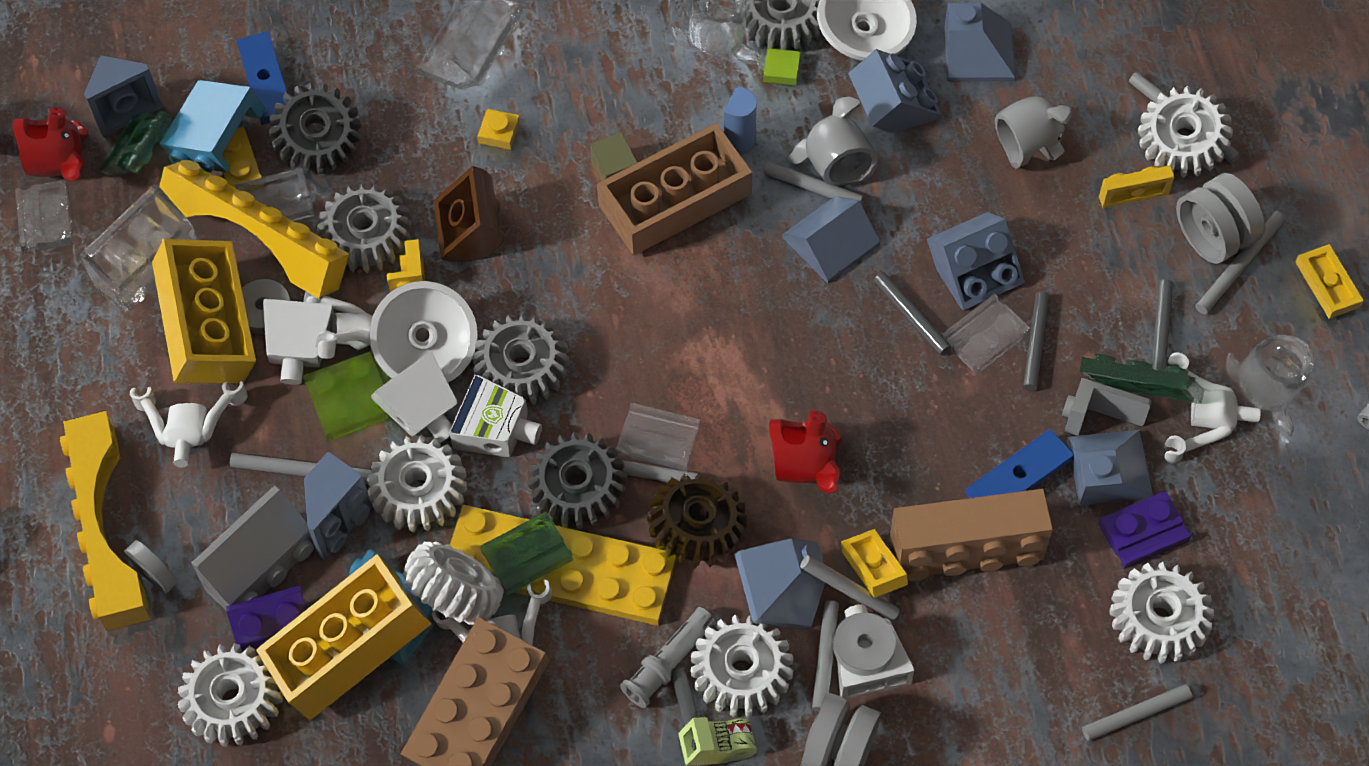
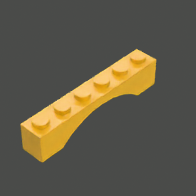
(307, 258)
(117, 588)

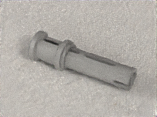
(657, 668)

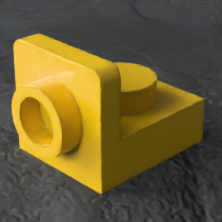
(411, 266)

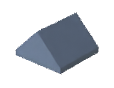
(120, 91)
(833, 237)

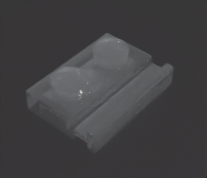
(282, 191)
(44, 216)
(985, 334)
(658, 436)

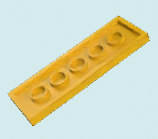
(604, 571)

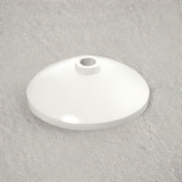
(886, 22)
(425, 306)

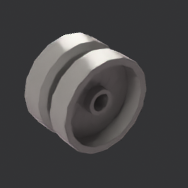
(1220, 218)
(834, 740)

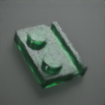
(526, 553)

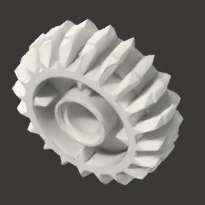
(1191, 112)
(421, 504)
(452, 582)
(1158, 634)
(741, 688)
(232, 717)

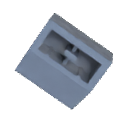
(894, 92)
(976, 259)
(334, 503)

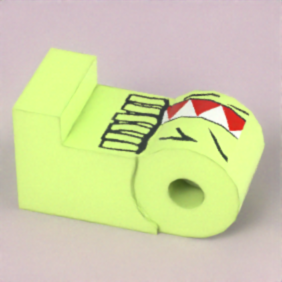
(717, 741)

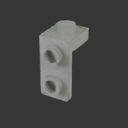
(1104, 400)

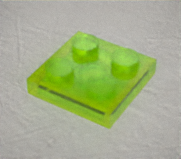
(344, 395)

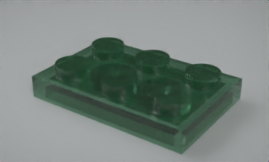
(1142, 379)

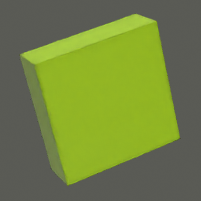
(781, 66)

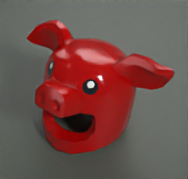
(51, 145)
(806, 451)

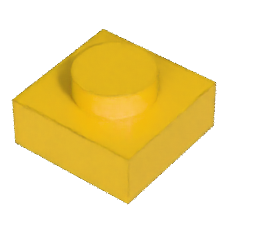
(498, 129)

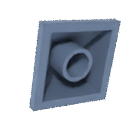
(978, 44)
(1109, 467)
(777, 586)

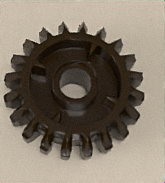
(674, 525)

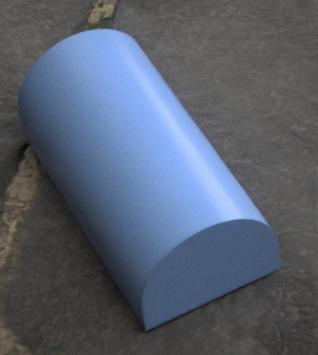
(741, 120)

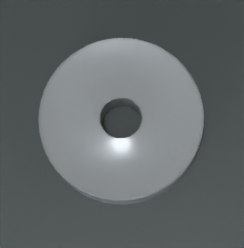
(254, 295)
(150, 566)
(864, 660)

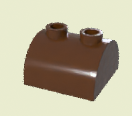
(468, 218)

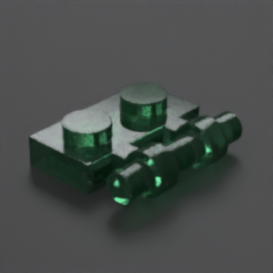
(136, 143)

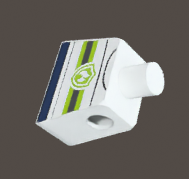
(492, 420)

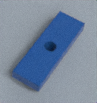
(262, 71)
(1034, 462)

